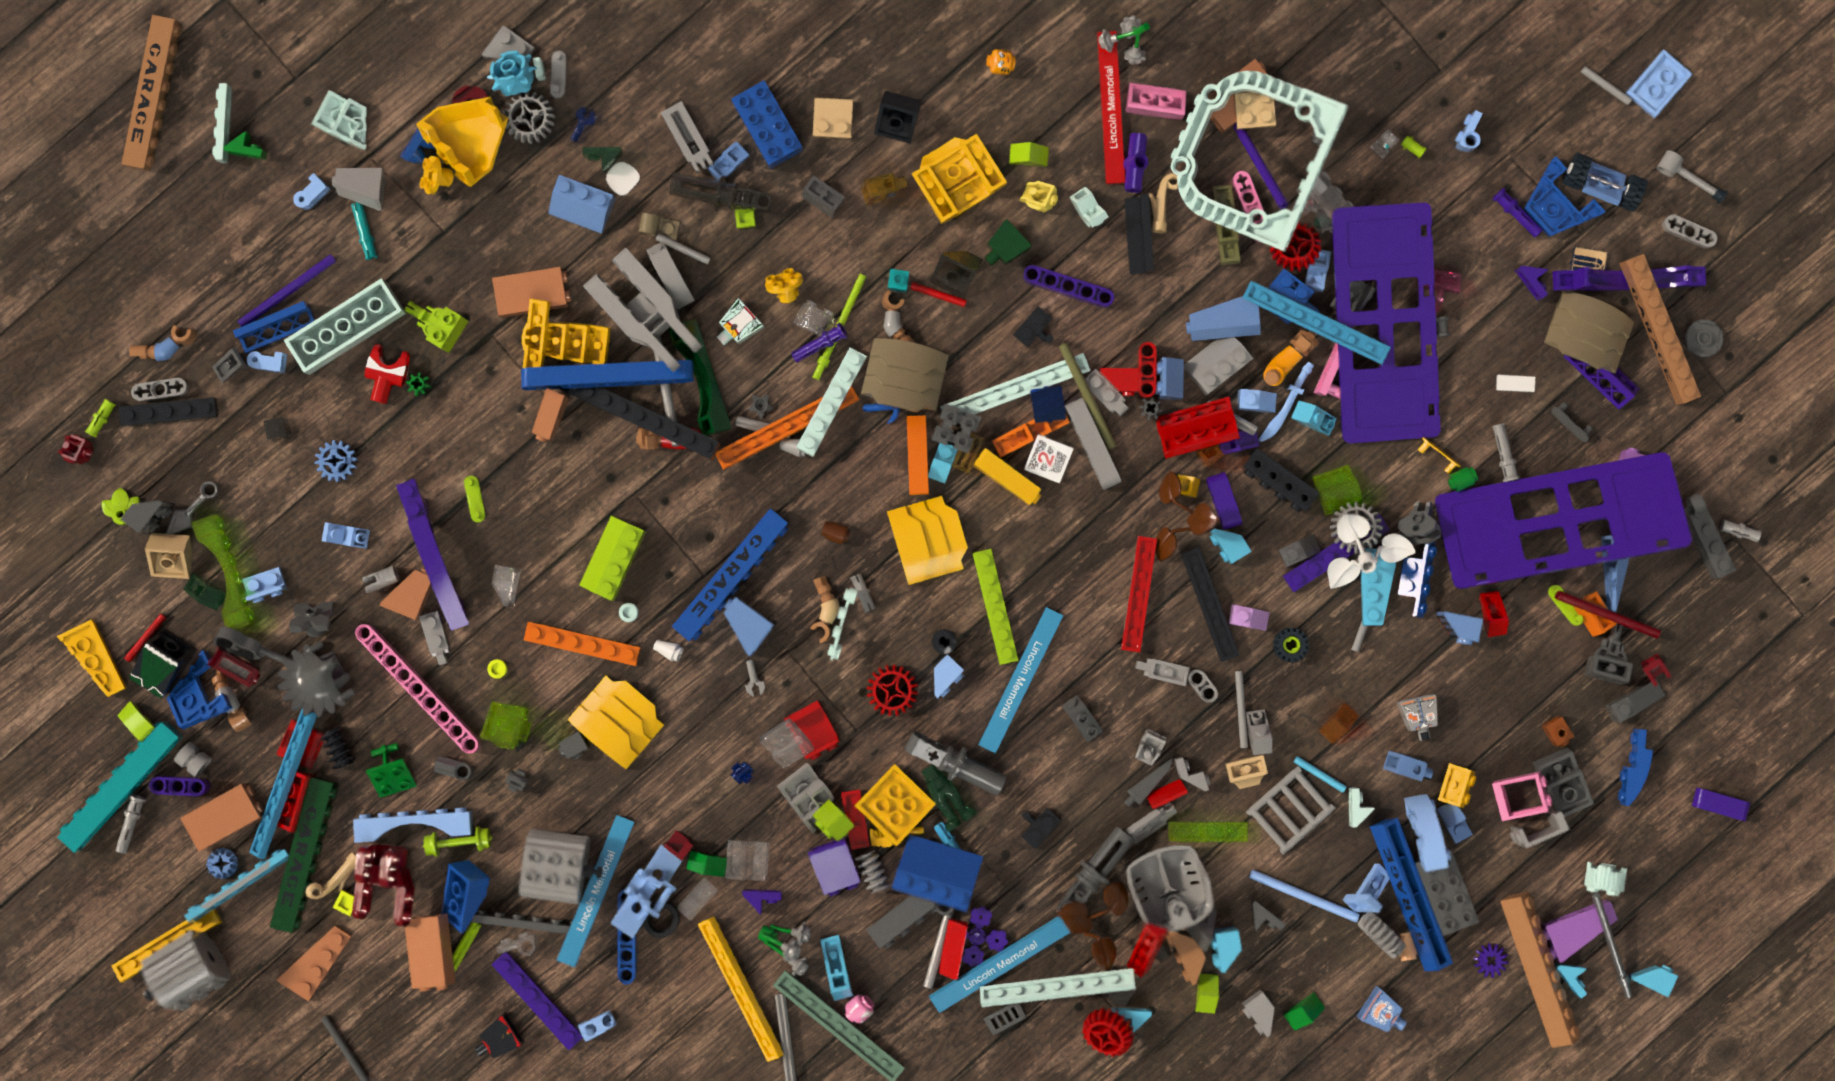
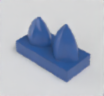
(412, 151)

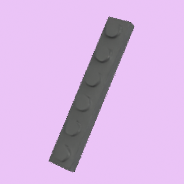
(519, 921)

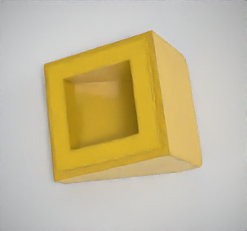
(1189, 485)

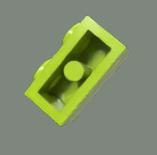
(832, 821)

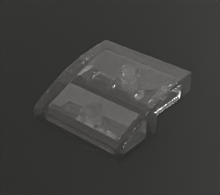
(786, 743)
(747, 860)

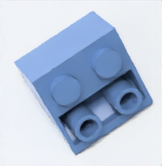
(1170, 378)

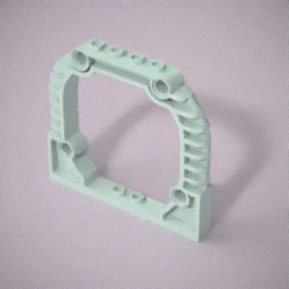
(1279, 227)

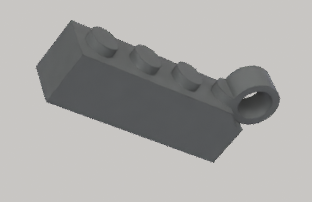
(1707, 538)
(900, 919)

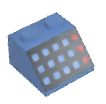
(1461, 627)

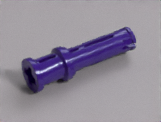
(1511, 206)
(827, 339)

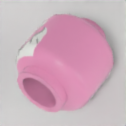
(859, 1008)

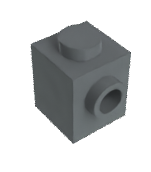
(573, 746)

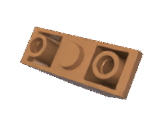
(1188, 954)

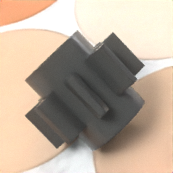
(1155, 410)
(517, 780)

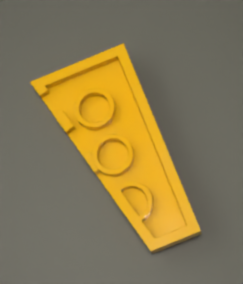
(92, 652)

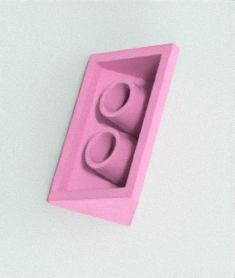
(1156, 101)

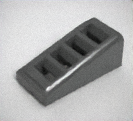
(1021, 1015)

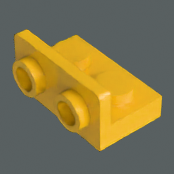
(1457, 786)

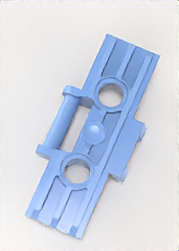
(642, 888)

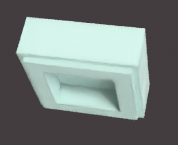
(540, 72)

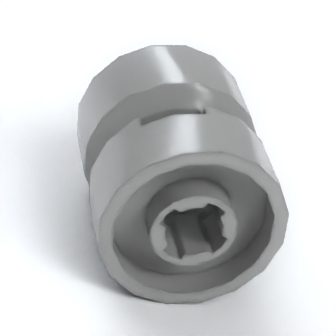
(192, 759)

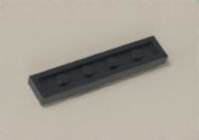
(168, 411)

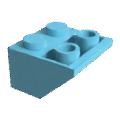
(1226, 947)

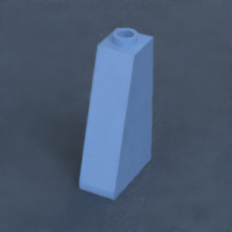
(1225, 320)

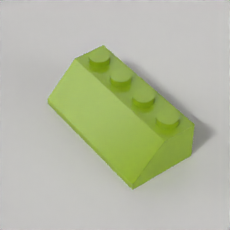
(612, 558)

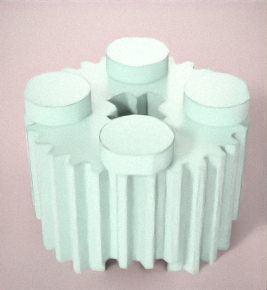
(1605, 878)

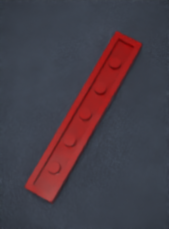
(1138, 594)

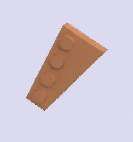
(311, 969)

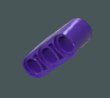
(1224, 500)
(188, 785)
(1720, 804)

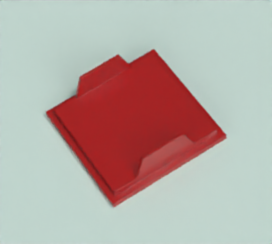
(312, 747)

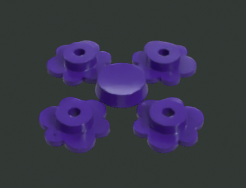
(978, 936)

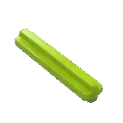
(465, 943)

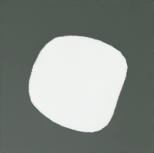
(622, 178)

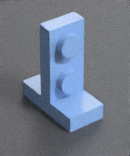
(1369, 891)

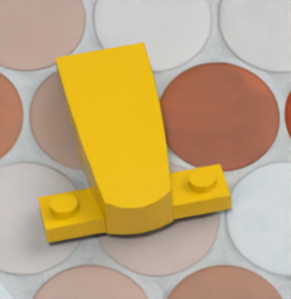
(561, 339)

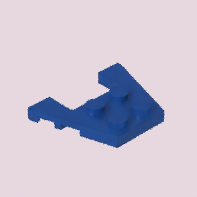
(1552, 209)
(189, 698)

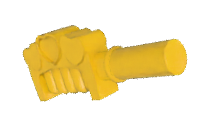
(879, 839)

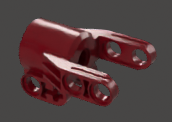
(387, 868)

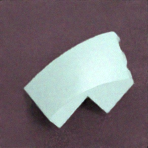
(342, 119)

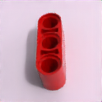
(1147, 361)

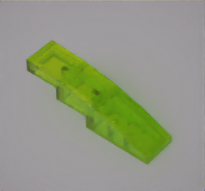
(1208, 831)

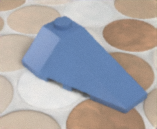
(1613, 576)

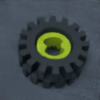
(1285, 636)

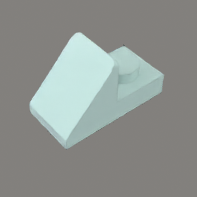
(1356, 812)

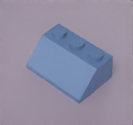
(581, 204)

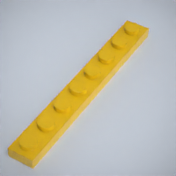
(740, 989)

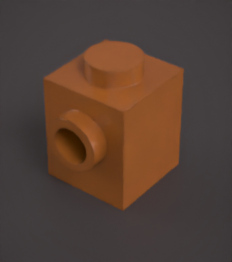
(1558, 731)

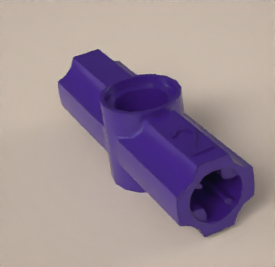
(1135, 162)

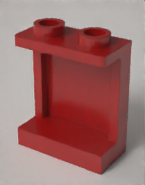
(816, 727)

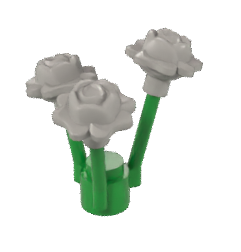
(791, 950)

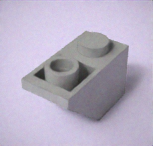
(1259, 732)
(1261, 1011)

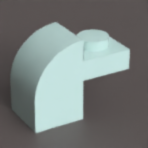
(1088, 208)

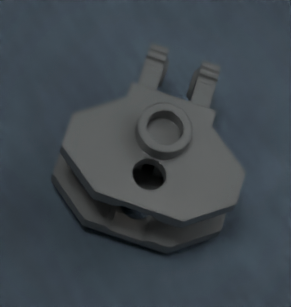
(1420, 524)

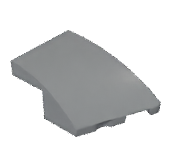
(805, 794)

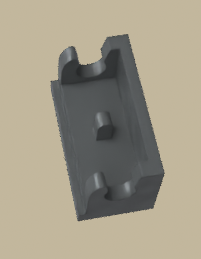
(822, 196)

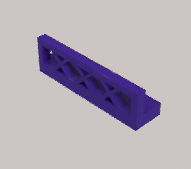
(1619, 380)

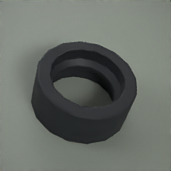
(667, 932)

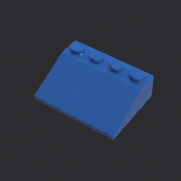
(937, 873)

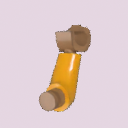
(1283, 362)

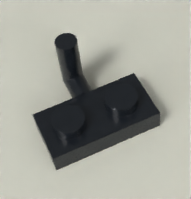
(1033, 327)
(1039, 827)

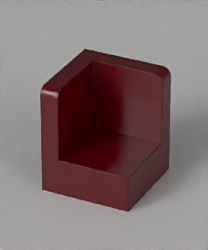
(679, 845)

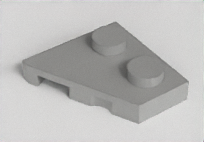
(506, 41)

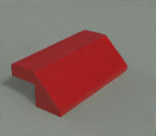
(1197, 427)

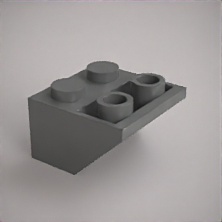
(146, 516)

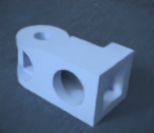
(312, 193)
(268, 363)
(597, 1025)

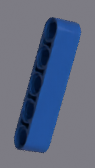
(623, 944)

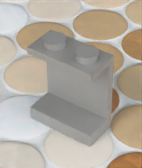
(1557, 823)

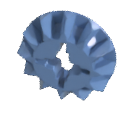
(227, 856)

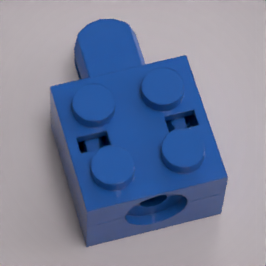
(1292, 288)

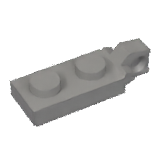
(435, 636)
(1164, 671)
(1151, 822)

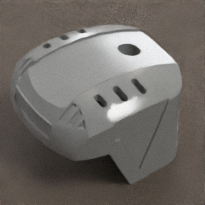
(1166, 877)

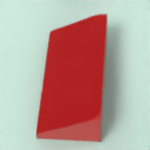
(1166, 794)

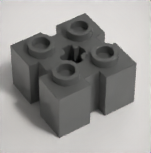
(950, 417)

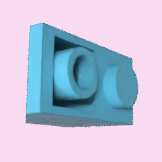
(1314, 417)
(1231, 545)

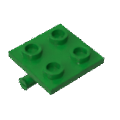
(391, 776)

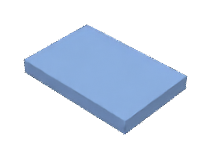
(1659, 83)

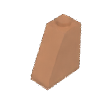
(549, 415)
(410, 595)

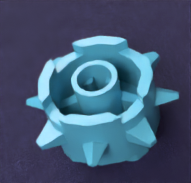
(512, 73)

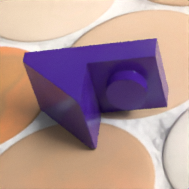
(1529, 277)
(756, 897)

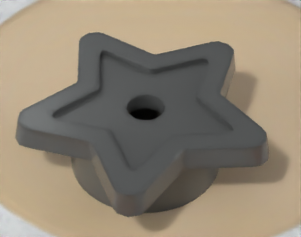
(760, 400)

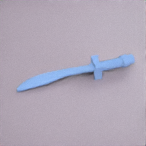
(1295, 389)

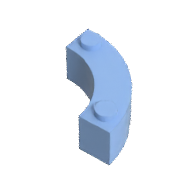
(1430, 844)

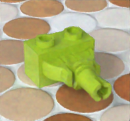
(440, 326)

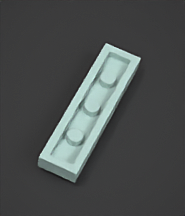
(222, 115)

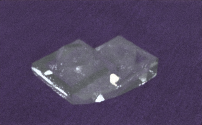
(697, 899)

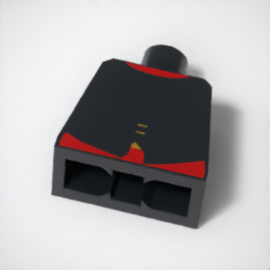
(499, 1038)

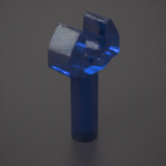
(582, 122)

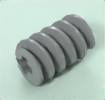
(872, 871)

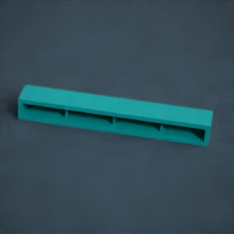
(119, 786)

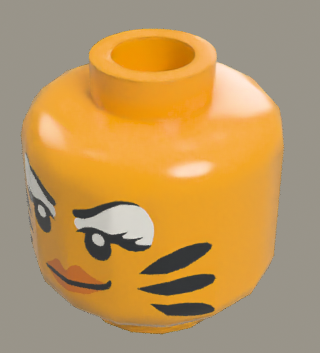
(1001, 62)

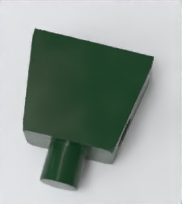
(1006, 244)

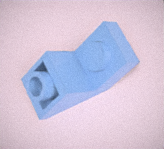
(345, 535)

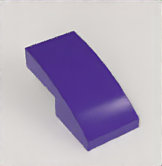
(1245, 442)

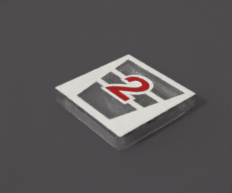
(1048, 458)

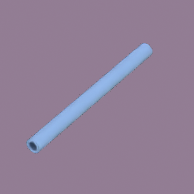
(1303, 895)

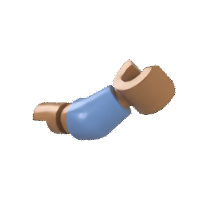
(165, 349)

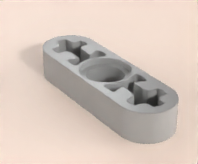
(1697, 228)
(147, 396)

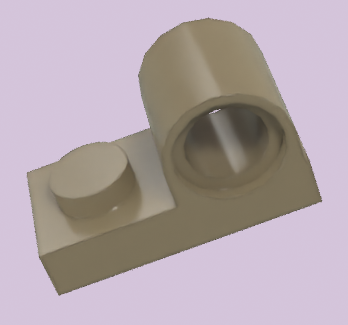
(653, 224)

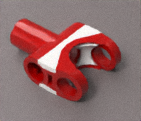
(384, 374)

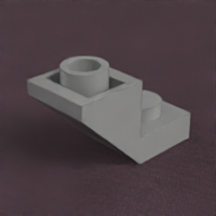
(1198, 778)

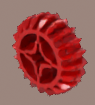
(1312, 243)
(885, 705)
(1119, 1036)

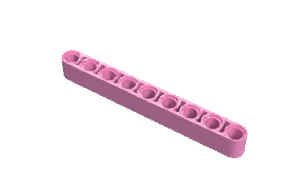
(410, 683)

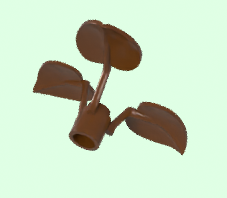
(1199, 521)
(1077, 921)

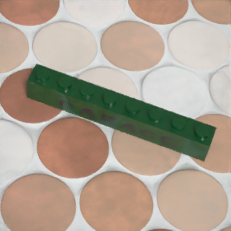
(303, 854)

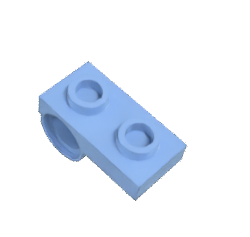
(1471, 122)

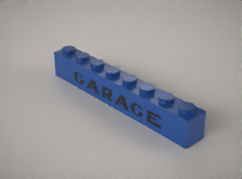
(730, 575)
(1411, 894)

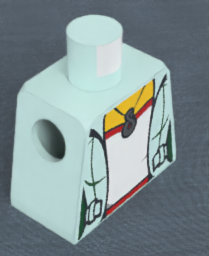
(738, 324)

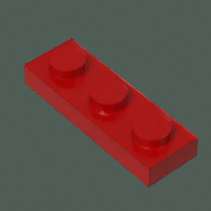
(858, 834)

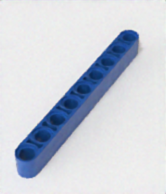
(605, 375)

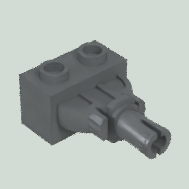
(1610, 660)

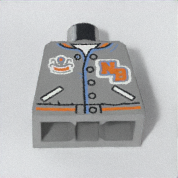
(1419, 714)

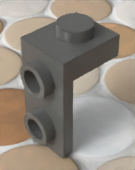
(1082, 718)

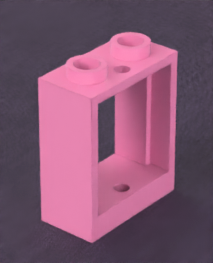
(1502, 799)

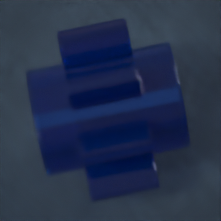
(741, 772)

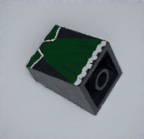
(162, 663)

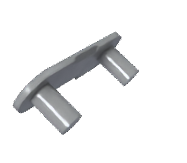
(558, 74)

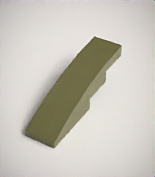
(1226, 237)

